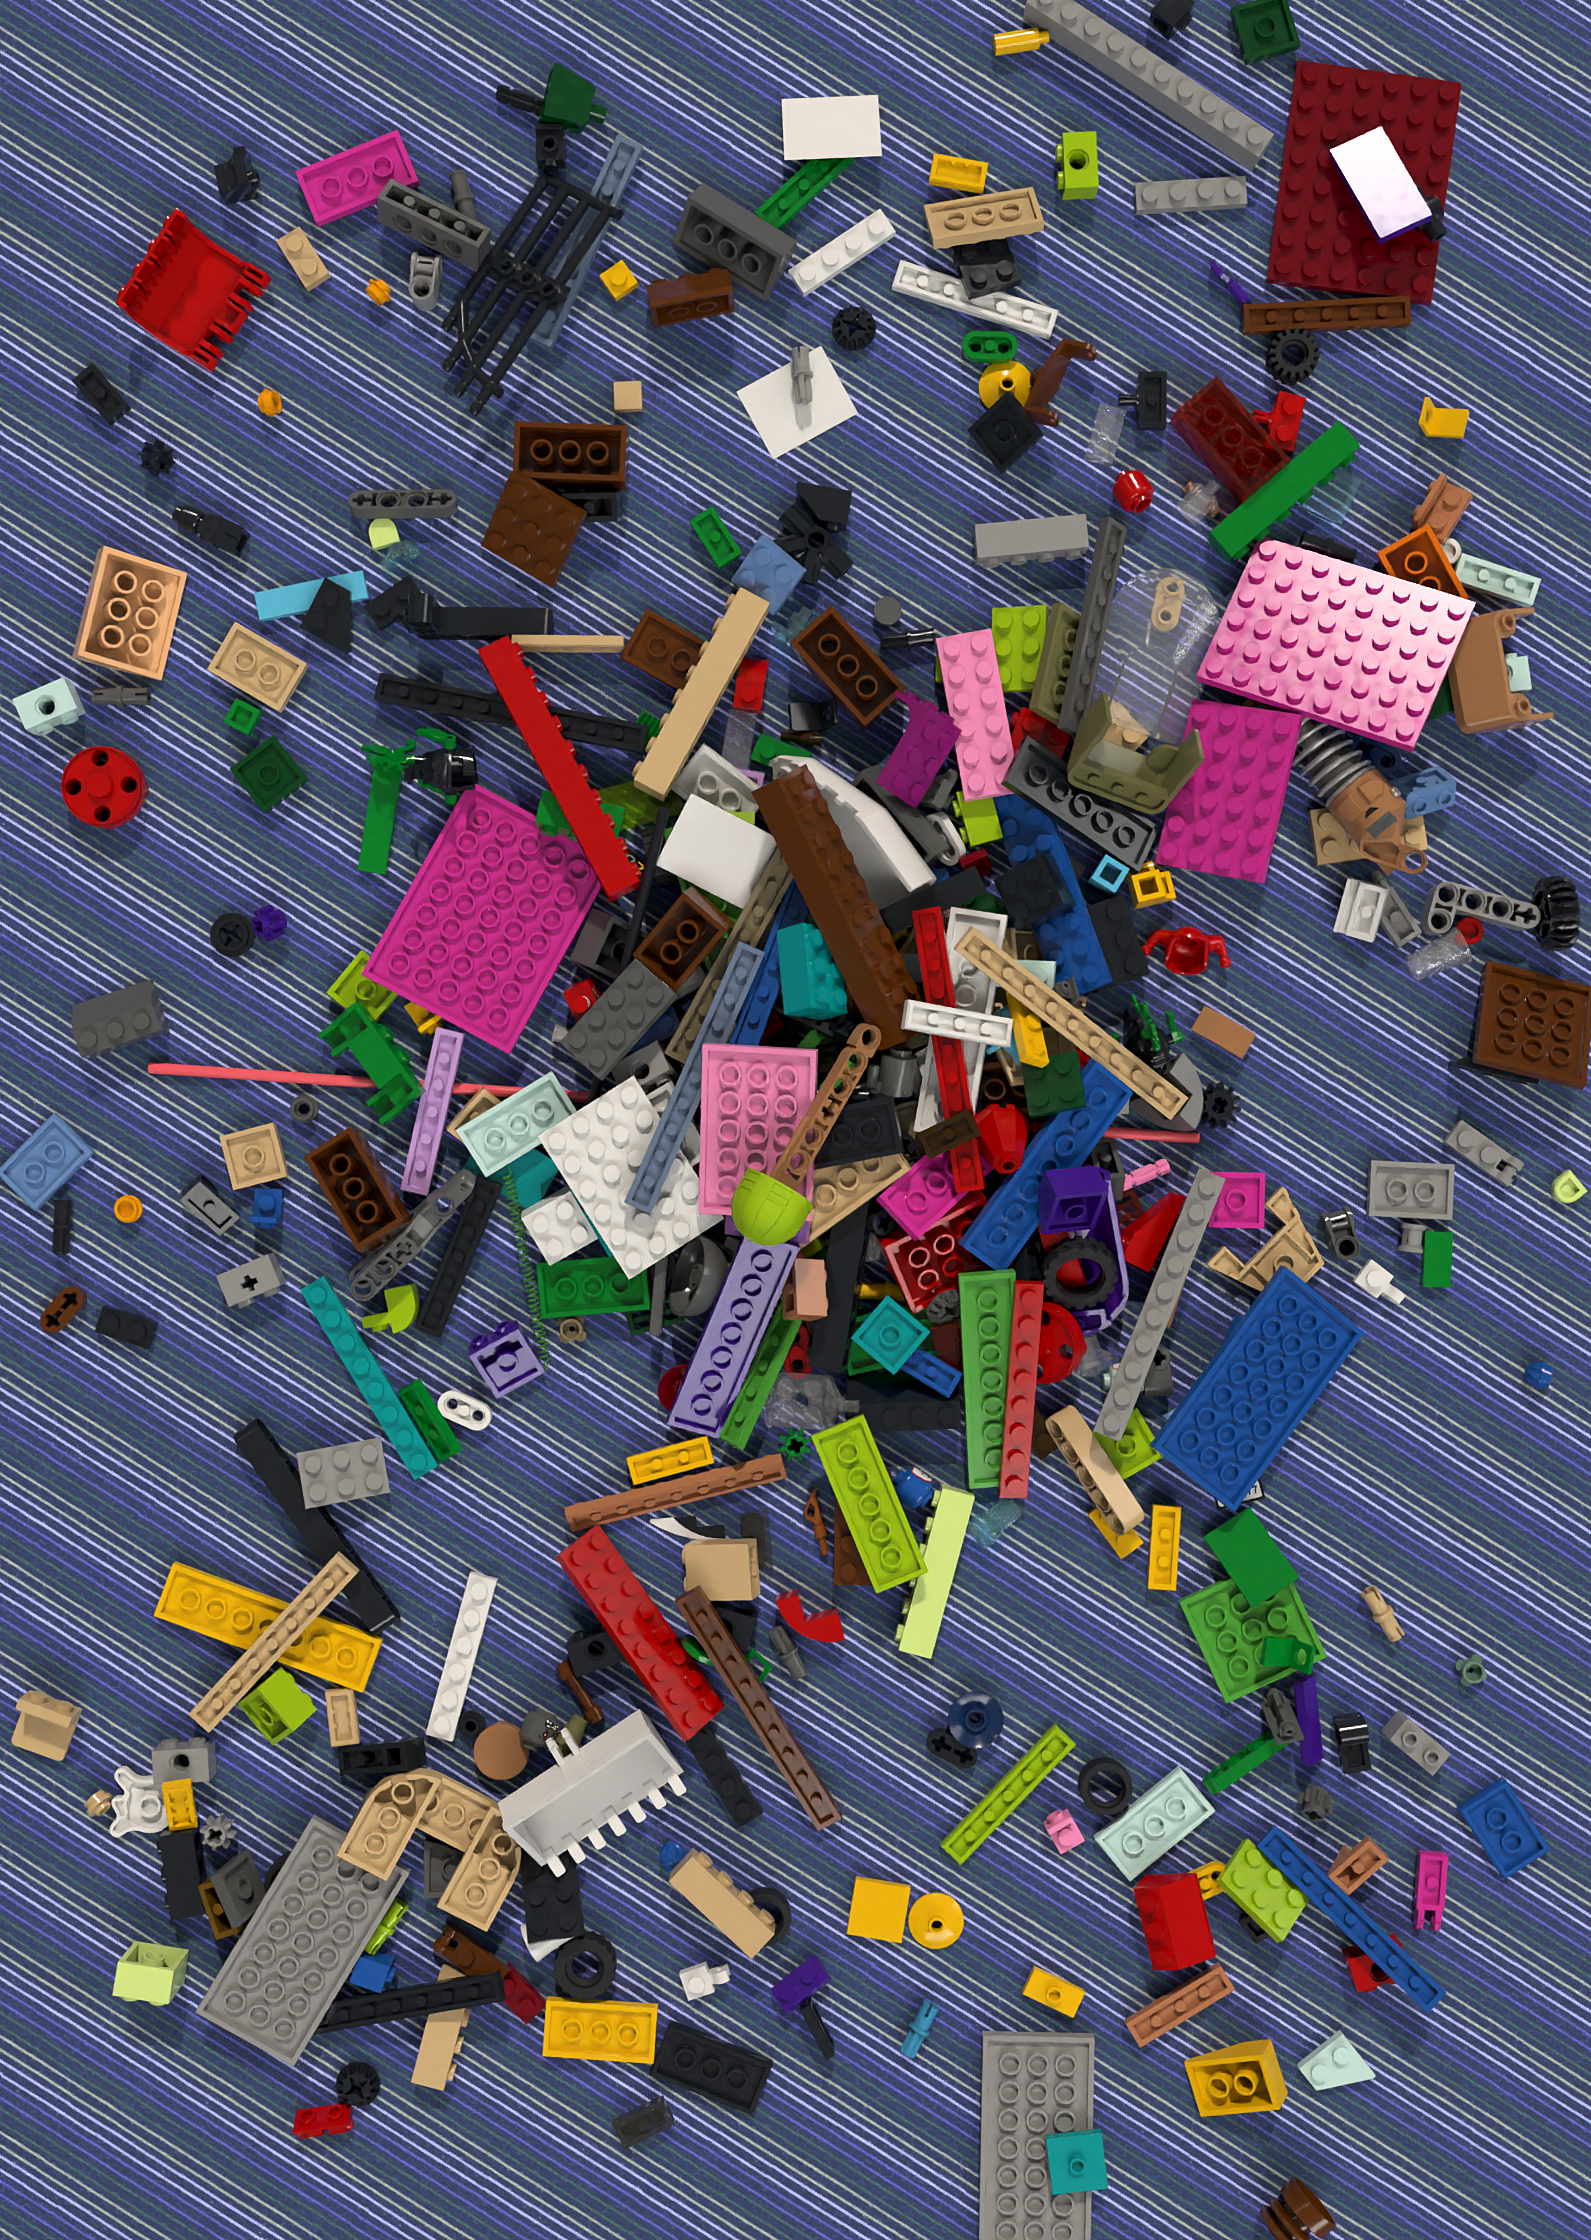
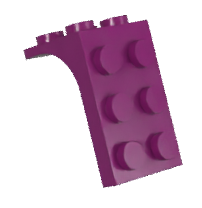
(919, 751)

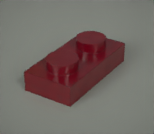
(522, 1996)

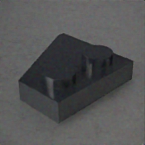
(331, 615)

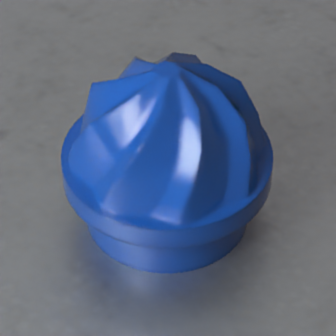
(1539, 1374)
(671, 1855)

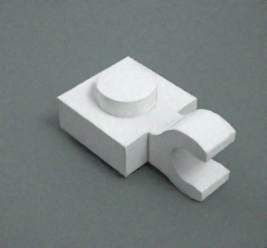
(1376, 1281)
(700, 1980)

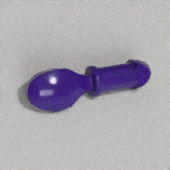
(1233, 286)

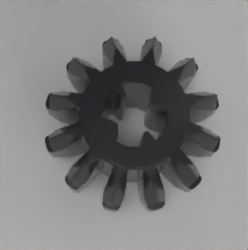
(1224, 1111)

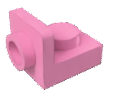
(1063, 1830)

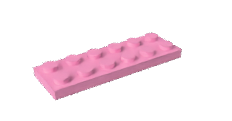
(979, 710)

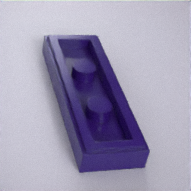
(1308, 1719)

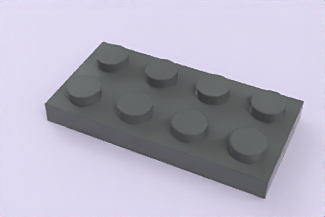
(618, 1019)

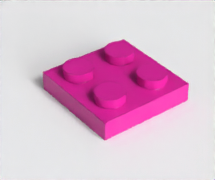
(1240, 1201)

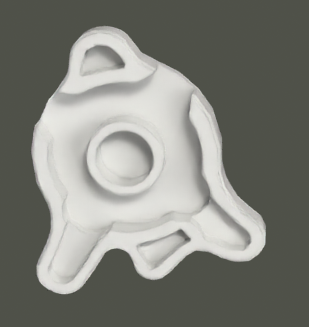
(140, 1806)

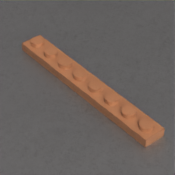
(675, 1492)

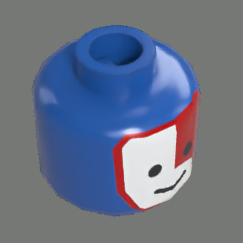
(913, 1487)

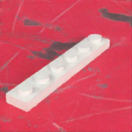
(461, 1656)

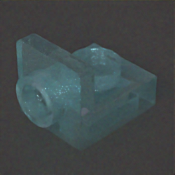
(796, 625)

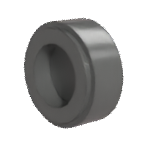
(887, 611)

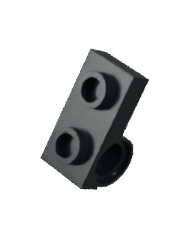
(1352, 1741)

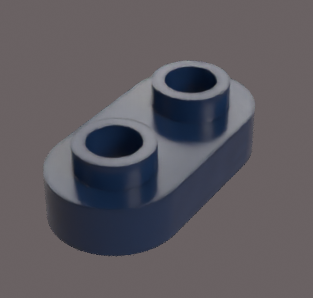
(1375, 750)

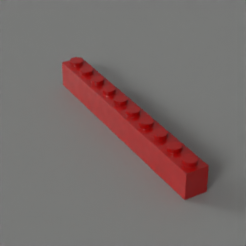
(559, 768)

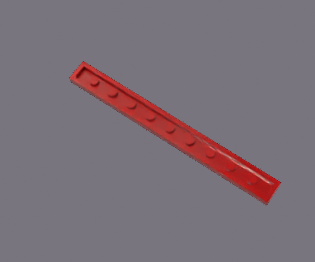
(947, 1051)

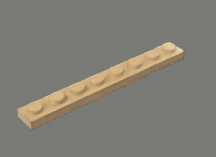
(273, 1642)

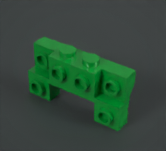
(379, 1056)

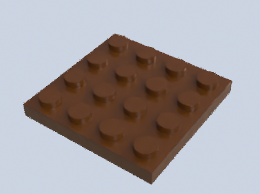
(1533, 1025)

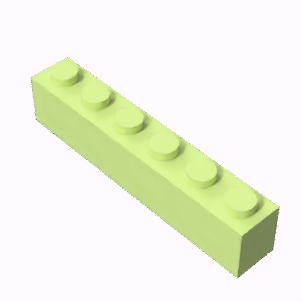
(940, 1552)

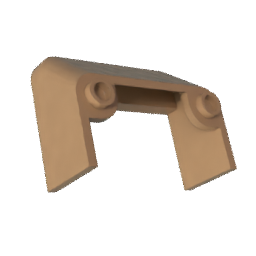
(1481, 678)

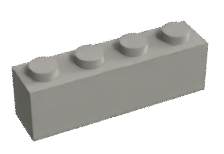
(1030, 540)

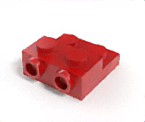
(1039, 729)

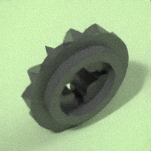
(944, 1306)

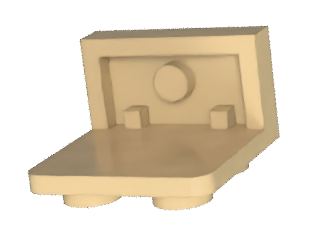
(45, 1724)

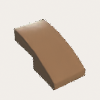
(1223, 1032)

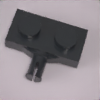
(1148, 400)
(392, 604)

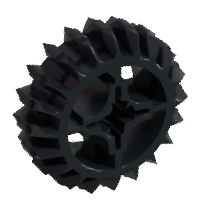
(1559, 913)

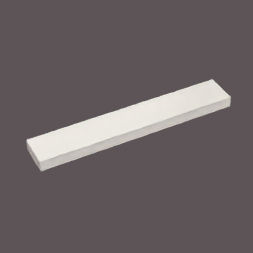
(995, 307)

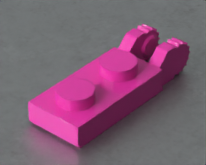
(1430, 1887)

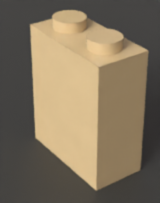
(722, 1568)

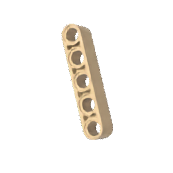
(1094, 1470)

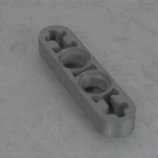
(402, 507)

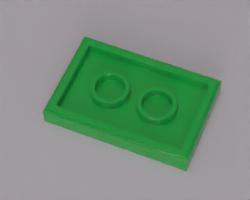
(1251, 1557)

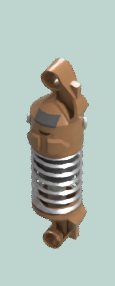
(1355, 794)

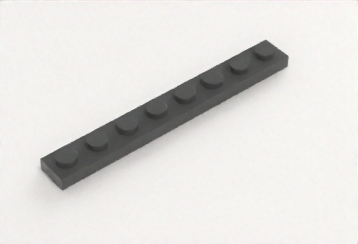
(1092, 624)

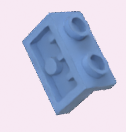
(1426, 791)

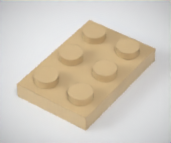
(258, 667)

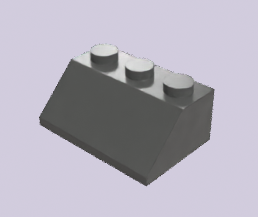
(118, 1020)

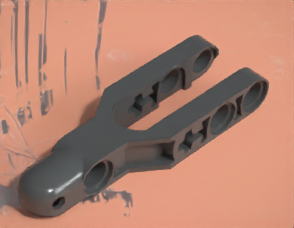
(414, 1236)

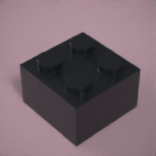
(1034, 892)

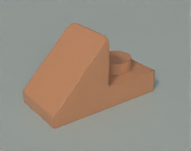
(1356, 1865)

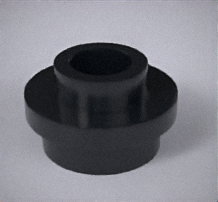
(477, 1718)

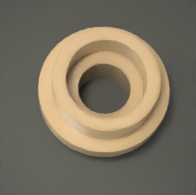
(98, 1803)

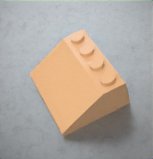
(129, 614)

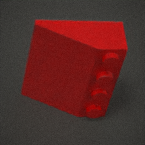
(936, 1258)

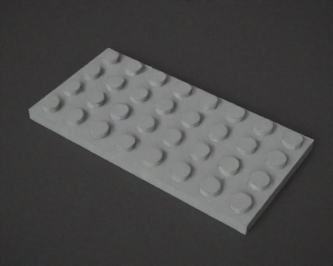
(299, 1945)
(1029, 2090)

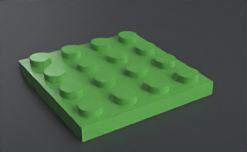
(1234, 1633)

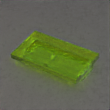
(639, 806)

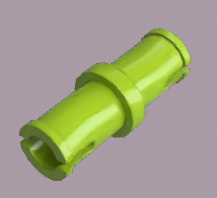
(387, 1925)

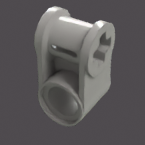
(425, 275)

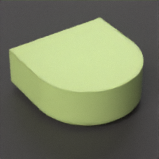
(383, 534)
(1567, 1188)

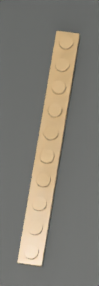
(1070, 1022)

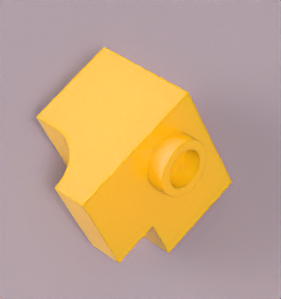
(1150, 886)

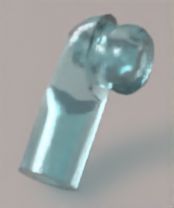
(398, 551)

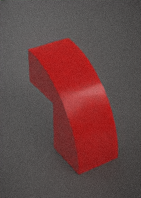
(820, 1626)

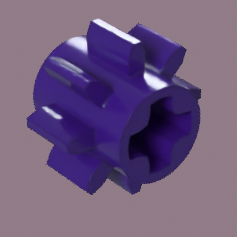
(269, 922)

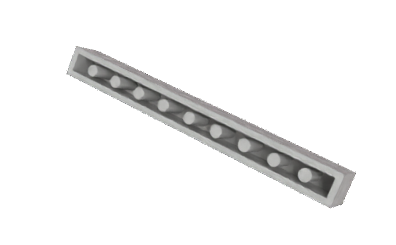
(1151, 79)
(1159, 1304)

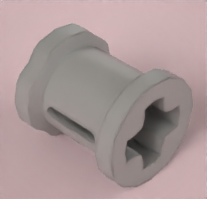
(1411, 1238)

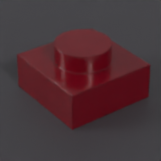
(979, 859)

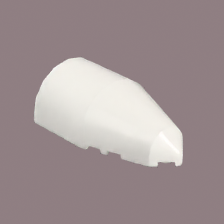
(870, 833)

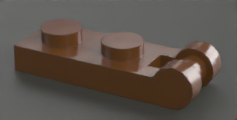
(469, 1954)

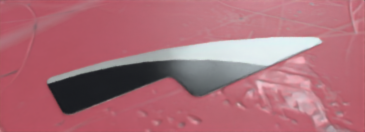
(687, 1527)

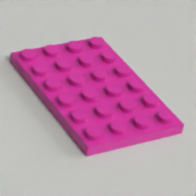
(1234, 800)

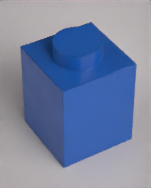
(373, 1971)

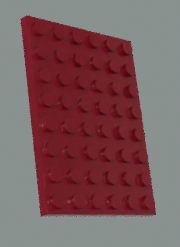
(1317, 226)

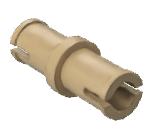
(1382, 1613)

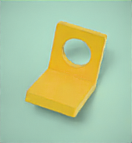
(1443, 421)

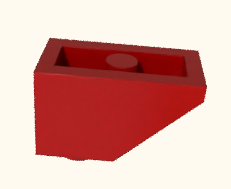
(750, 685)

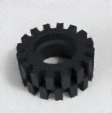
(1304, 345)

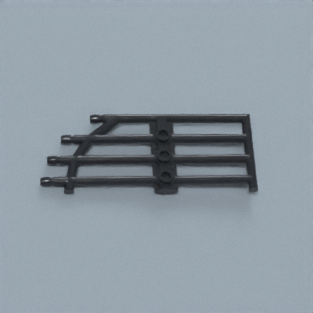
(525, 280)

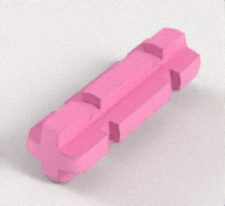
(1146, 1173)

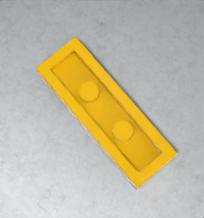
(1027, 1034)
(670, 1459)
(1163, 1546)

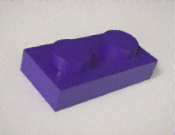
(801, 1984)

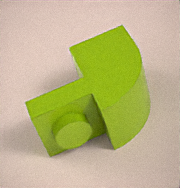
(402, 1311)

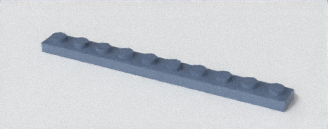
(687, 1090)

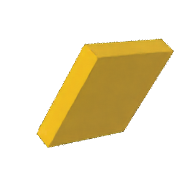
(878, 1909)

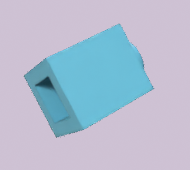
(1108, 875)

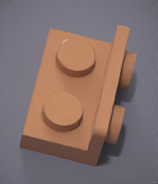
(1441, 508)

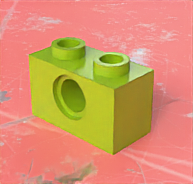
(1081, 149)

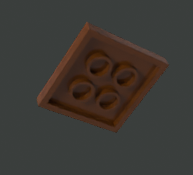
(533, 528)

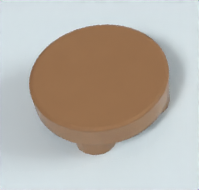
(500, 1751)

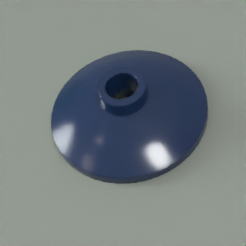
(977, 1733)

